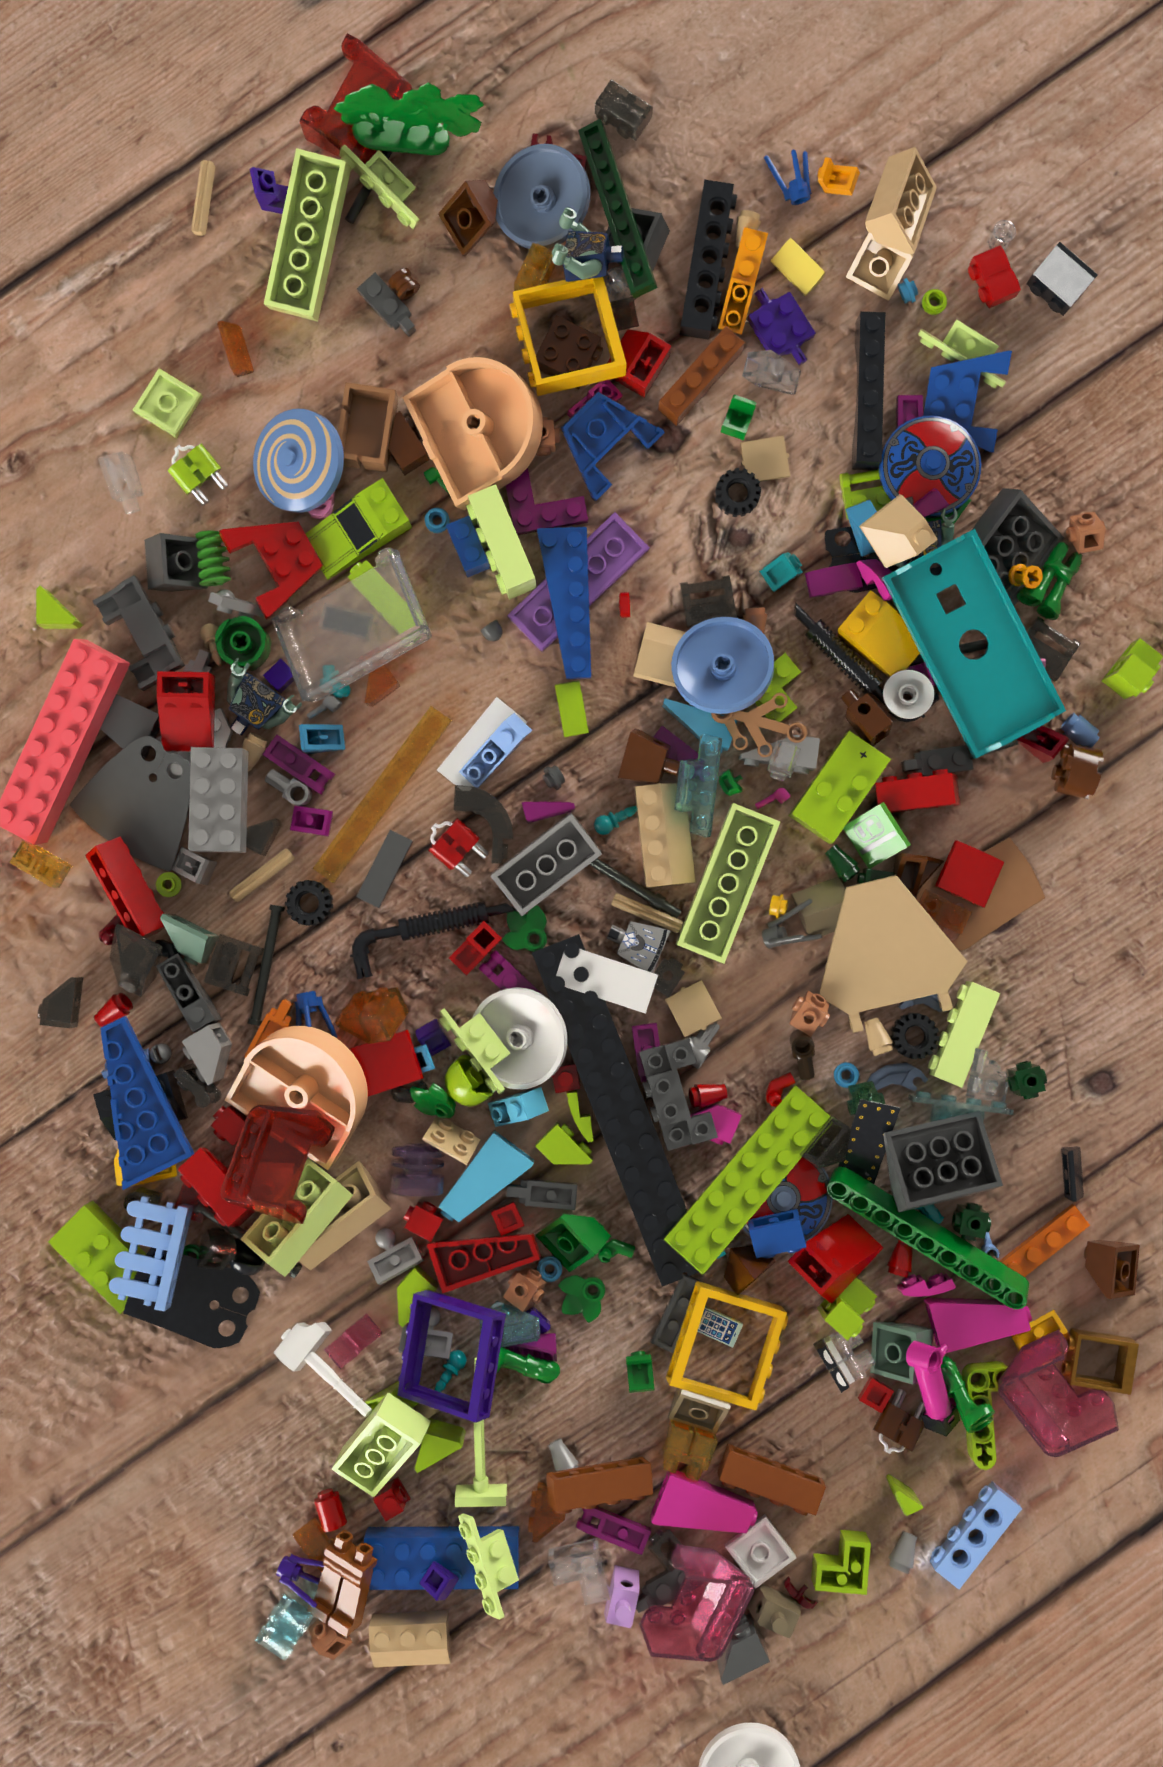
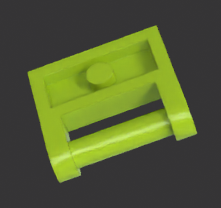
(875, 495)

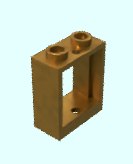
(1124, 1367)

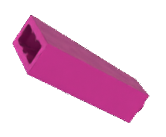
(973, 1321)
(701, 1506)

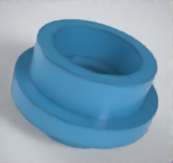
(908, 291)
(433, 513)
(854, 1074)
(553, 1276)

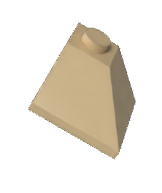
(878, 267)
(897, 532)

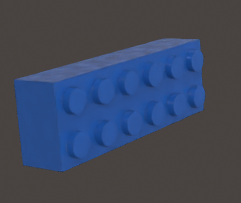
(409, 1551)

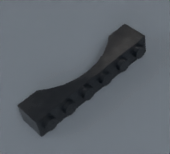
(870, 390)

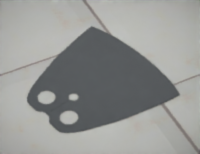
(129, 805)

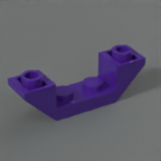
(268, 193)

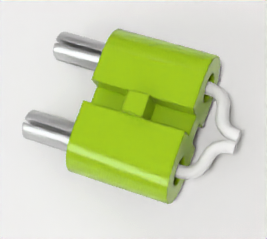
(195, 470)

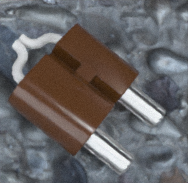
(899, 1425)

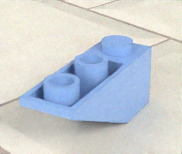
(495, 750)

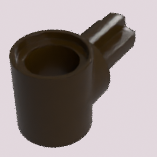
(803, 1054)

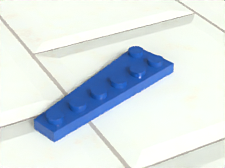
(566, 573)

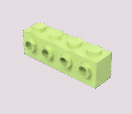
(963, 1033)

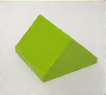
(439, 1442)

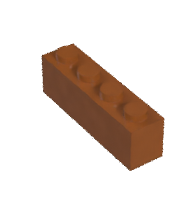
(701, 376)
(771, 1480)
(599, 1484)

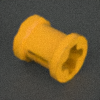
(1026, 572)

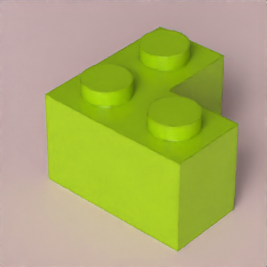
(1134, 670)
(784, 673)
(847, 1308)
(848, 1569)

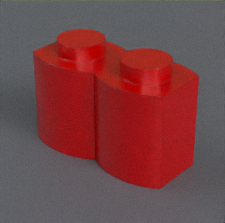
(994, 277)

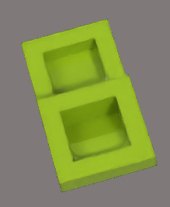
(571, 708)
(582, 1121)

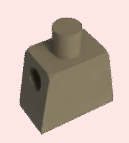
(778, 1610)

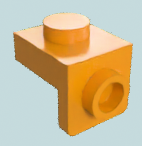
(837, 178)

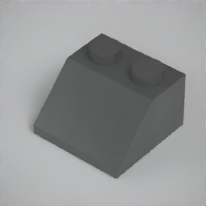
(652, 232)
(172, 563)
(744, 1652)

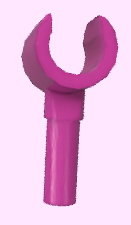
(780, 794)

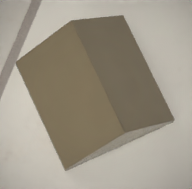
(823, 912)
(698, 1410)

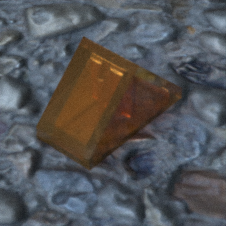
(380, 685)

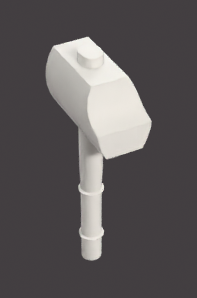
(300, 1348)

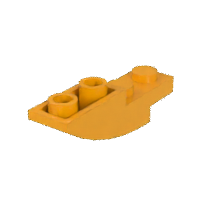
(743, 280)

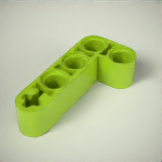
(982, 1389)

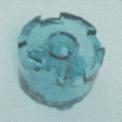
(284, 1627)

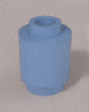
(1080, 730)

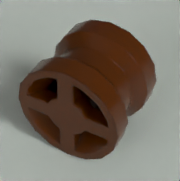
(404, 284)

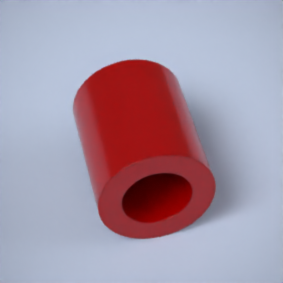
(330, 1510)

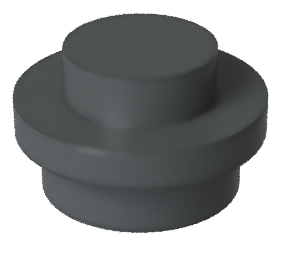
(553, 777)

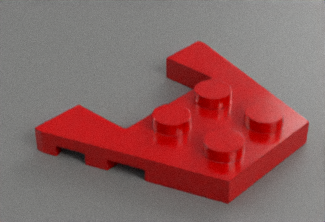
(285, 554)

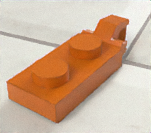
(273, 1021)

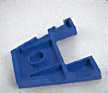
(954, 392)
(596, 430)

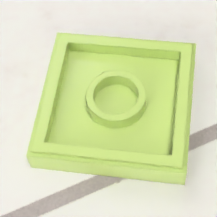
(167, 403)

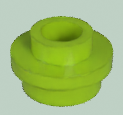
(936, 295)
(176, 884)

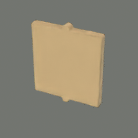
(766, 458)
(693, 1009)

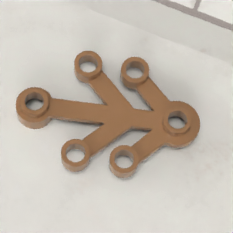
(754, 720)

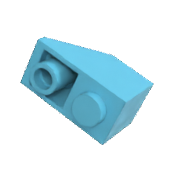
(518, 1107)

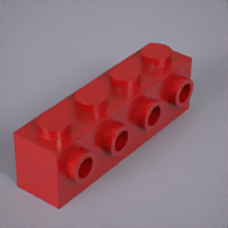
(126, 887)

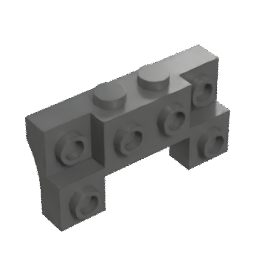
(147, 628)
(669, 1102)

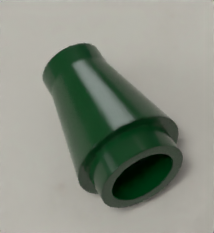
(842, 863)

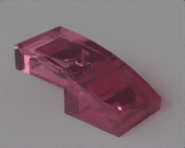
(353, 1341)

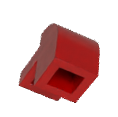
(475, 948)

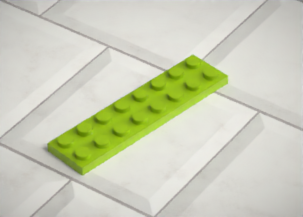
(747, 1180)

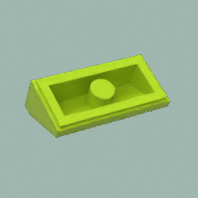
(904, 1495)

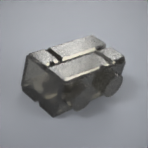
(623, 110)

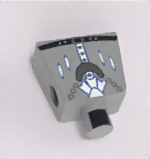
(640, 944)

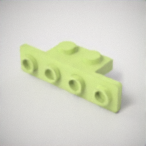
(385, 181)
(964, 344)
(480, 1043)
(491, 1563)

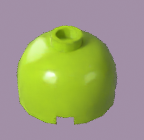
(465, 1083)

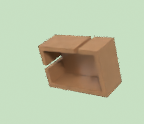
(370, 425)

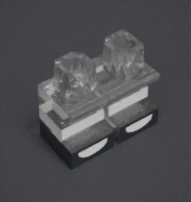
(841, 1360)

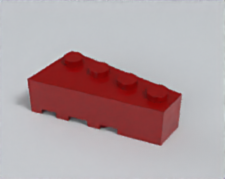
(475, 1259)

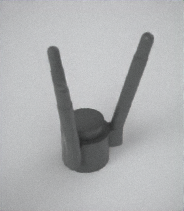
(778, 936)

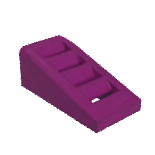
(930, 503)
(542, 810)
(544, 1348)

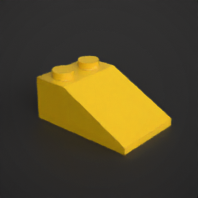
(879, 635)

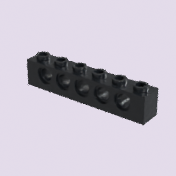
(714, 196)

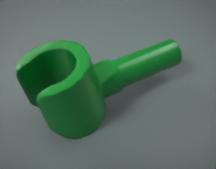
(432, 475)

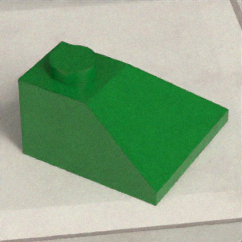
(573, 1239)

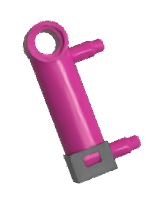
(940, 1410)

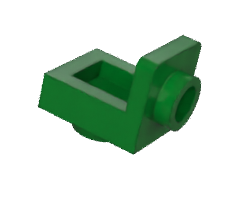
(738, 417)
(640, 1372)

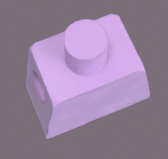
(623, 1600)

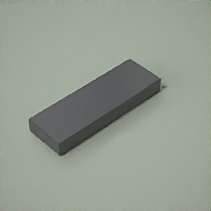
(384, 869)
(674, 1314)

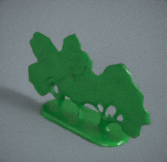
(409, 122)

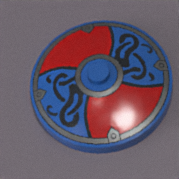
(930, 455)

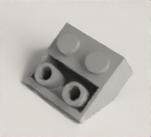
(209, 1051)

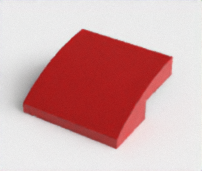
(969, 873)

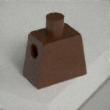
(872, 725)
(647, 759)

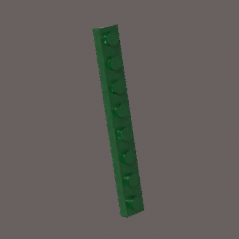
(617, 208)

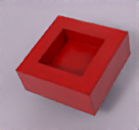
(566, 1079)
(507, 1218)
(876, 1394)

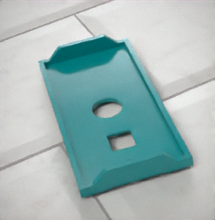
(1008, 686)

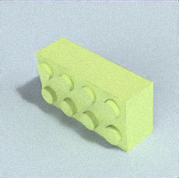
(502, 541)
(283, 1242)
(381, 1445)

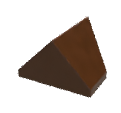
(914, 870)
(744, 1267)

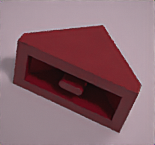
(1043, 743)

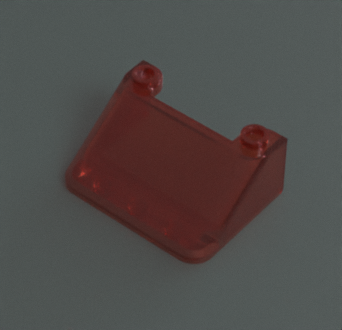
(326, 127)
(272, 1158)

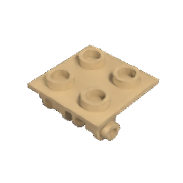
(451, 1139)

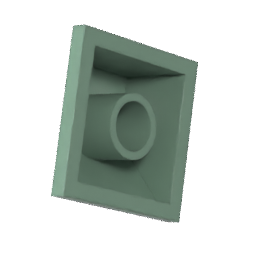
(189, 938)
(890, 1346)

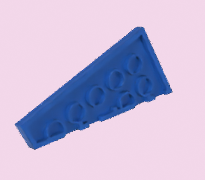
(142, 1116)

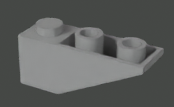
(806, 760)

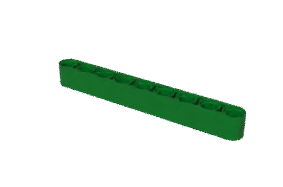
(929, 1238)

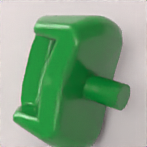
(729, 783)

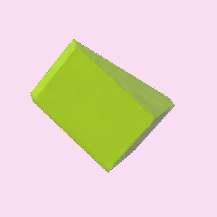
(51, 613)

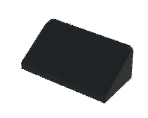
(1072, 1173)

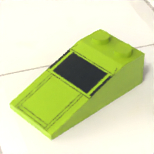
(358, 528)

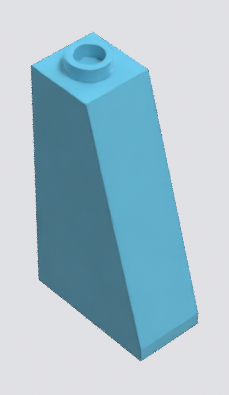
(487, 1174)

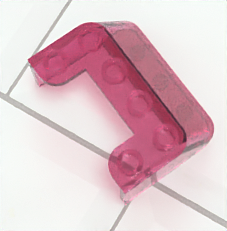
(1049, 1405)
(703, 1611)

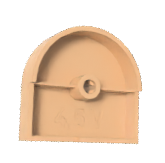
(448, 418)
(305, 1071)

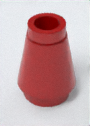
(114, 1009)
(706, 1094)
(901, 1260)

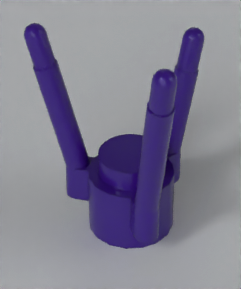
(290, 1569)

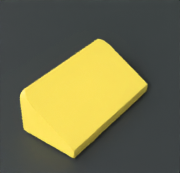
(798, 267)

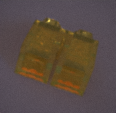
(535, 269)
(40, 864)
(689, 1447)

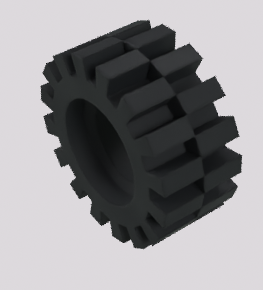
(734, 477)
(296, 894)
(899, 1035)

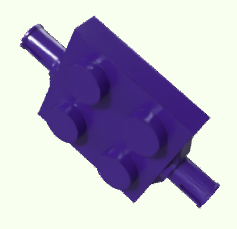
(781, 325)

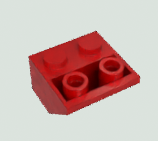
(644, 360)

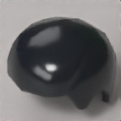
(246, 1260)

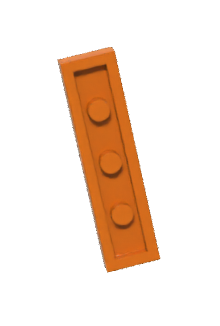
(1046, 1241)

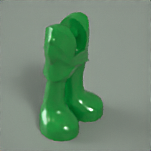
(1051, 606)
(532, 1367)
(973, 1416)

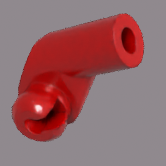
(776, 1087)

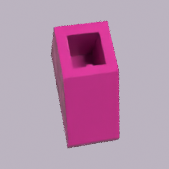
(724, 1121)

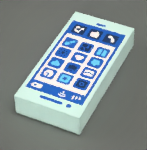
(719, 1326)

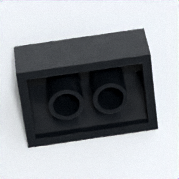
(170, 1088)

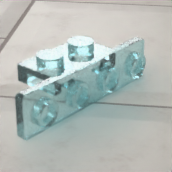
(698, 785)
(948, 1106)

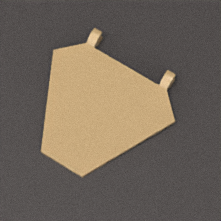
(887, 952)

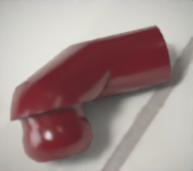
(106, 934)

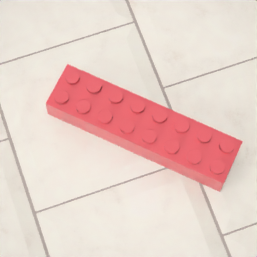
(60, 740)

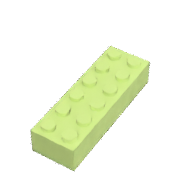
(307, 234)
(727, 883)

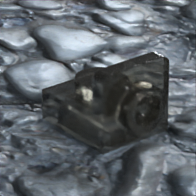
(625, 313)

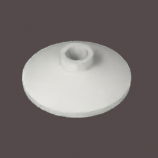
(910, 683)

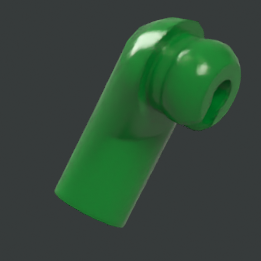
(613, 1248)

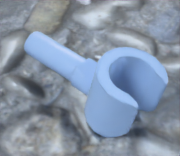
(989, 1246)

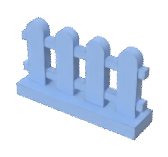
(155, 1266)

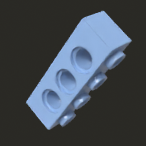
(991, 1528)

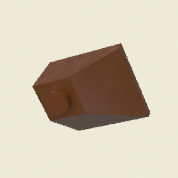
(469, 214)
(1113, 1266)

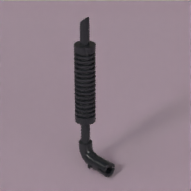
(845, 658)
(421, 926)

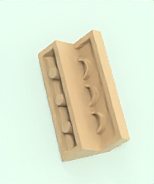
(657, 653)

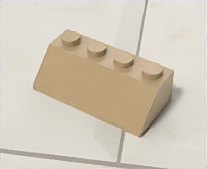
(901, 202)
(663, 836)
(358, 1213)

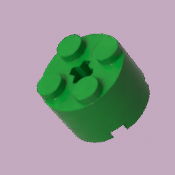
(243, 629)

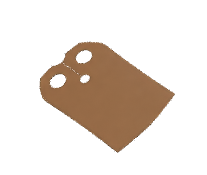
(1012, 894)

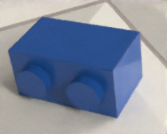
(468, 546)
(777, 1234)

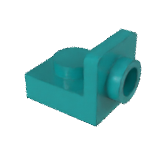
(781, 570)

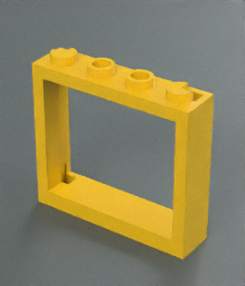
(557, 292)
(688, 1333)

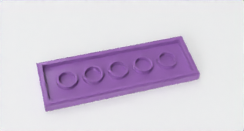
(610, 554)

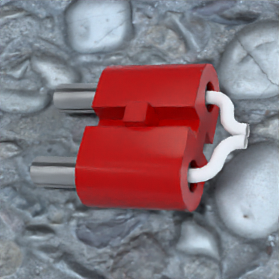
(454, 844)

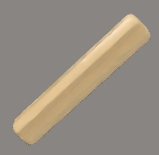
(203, 198)
(261, 875)
(647, 913)

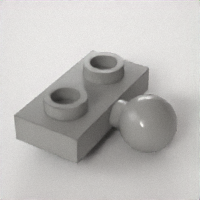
(227, 602)
(395, 1258)
(437, 1342)

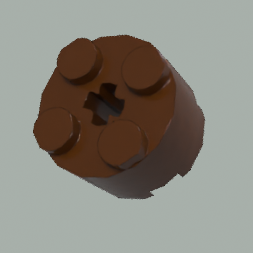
(1077, 771)

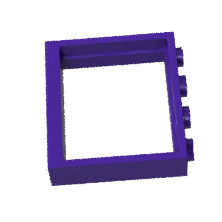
(486, 1362)

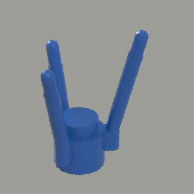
(799, 189)
(306, 1004)

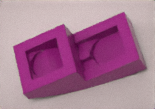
(833, 580)

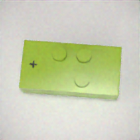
(839, 787)
(90, 1247)

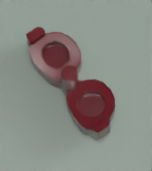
(798, 1595)

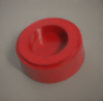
(624, 604)

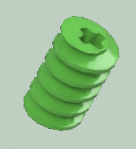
(211, 559)

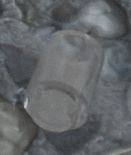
(783, 760)

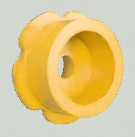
(778, 906)

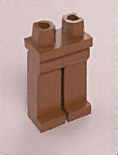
(344, 1584)

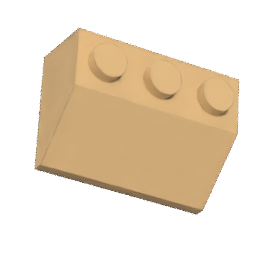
(410, 1638)

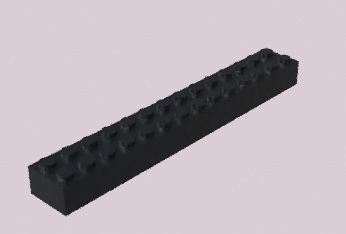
(618, 1109)

